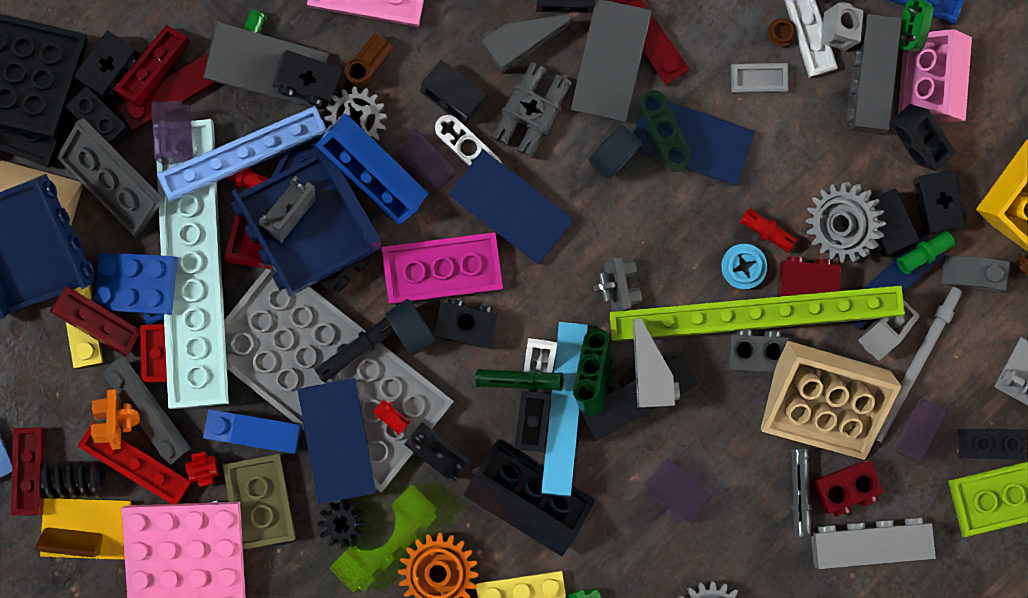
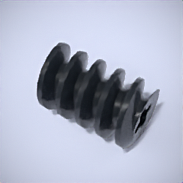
(72, 481)

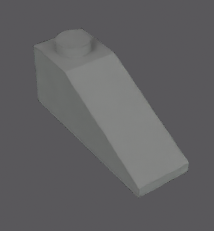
(653, 377)

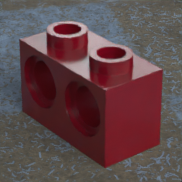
(846, 480)

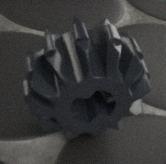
(332, 525)

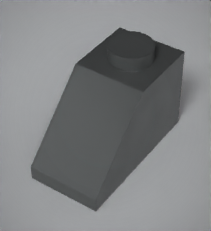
(975, 273)

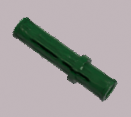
(529, 380)

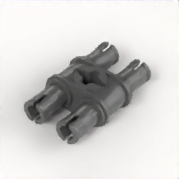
(525, 96)

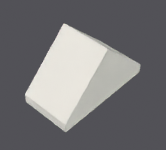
(540, 355)

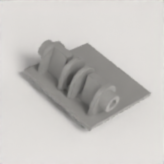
(1014, 376)

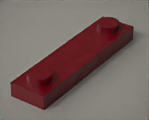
(659, 49)
(177, 87)

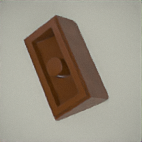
(69, 542)

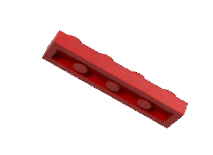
(139, 467)

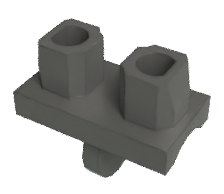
(614, 284)

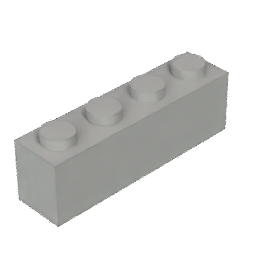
(872, 544)

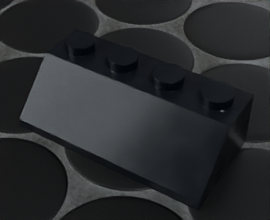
(511, 490)

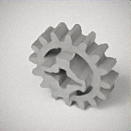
(366, 112)

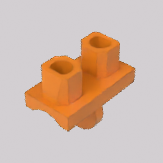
(115, 418)

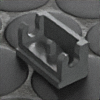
(288, 210)

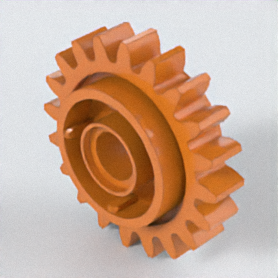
(443, 554)

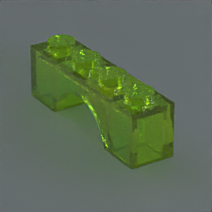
(357, 565)

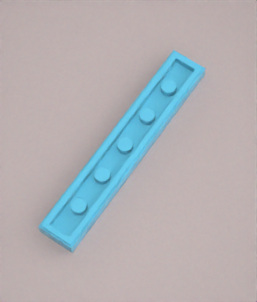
(563, 413)

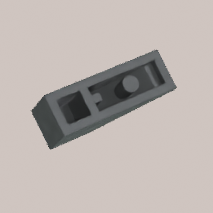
(519, 39)

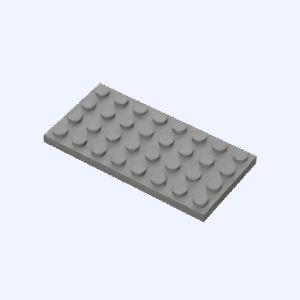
(282, 338)

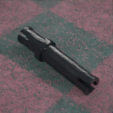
(354, 350)

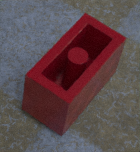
(801, 278)

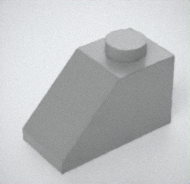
(888, 332)

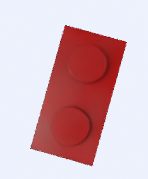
(153, 353)

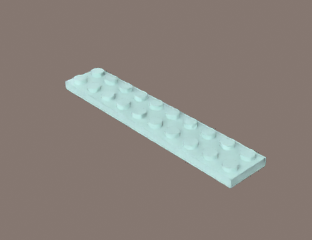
(196, 327)

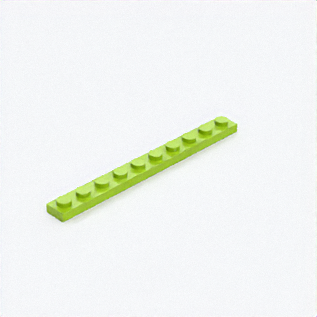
(761, 313)

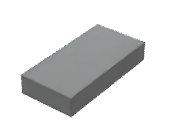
(759, 78)

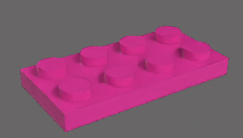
(442, 268)

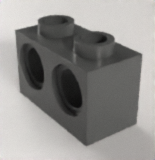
(757, 360)

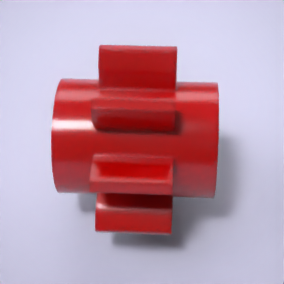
(202, 469)

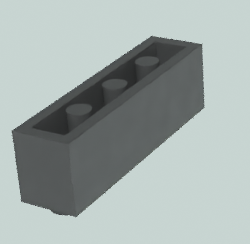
(874, 75)

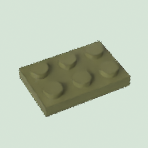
(263, 500)

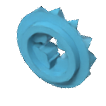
(749, 254)

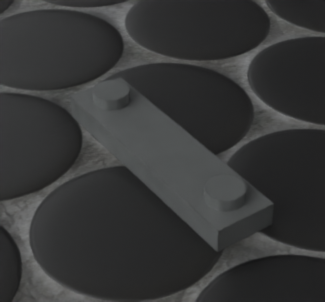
(152, 417)

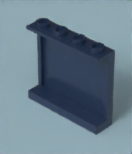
(327, 236)
(37, 246)

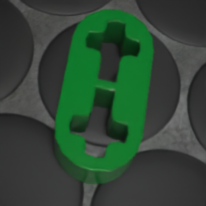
(915, 25)

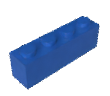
(372, 169)

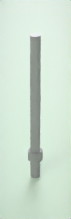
(942, 316)

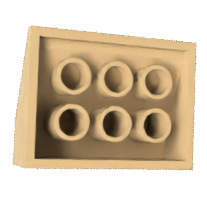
(828, 400)

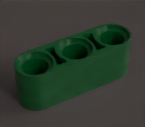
(597, 383)

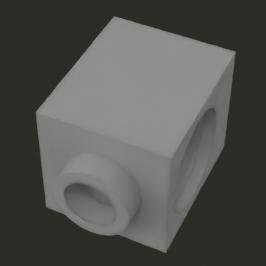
(842, 26)

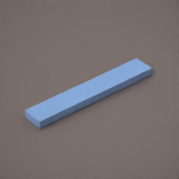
(242, 153)

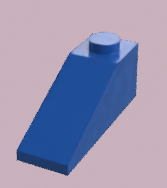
(252, 431)

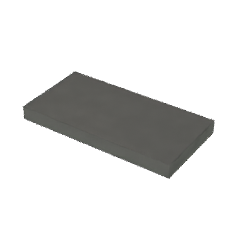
(611, 60)
(251, 61)
(109, 177)

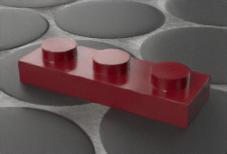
(152, 65)
(95, 321)
(27, 466)

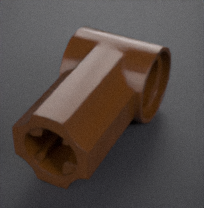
(369, 60)

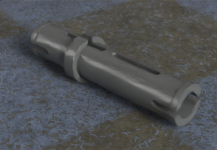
(801, 493)

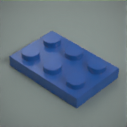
(136, 283)

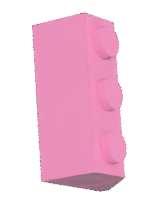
(938, 76)

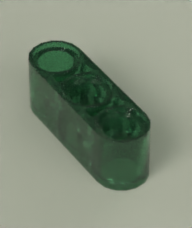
(664, 117)

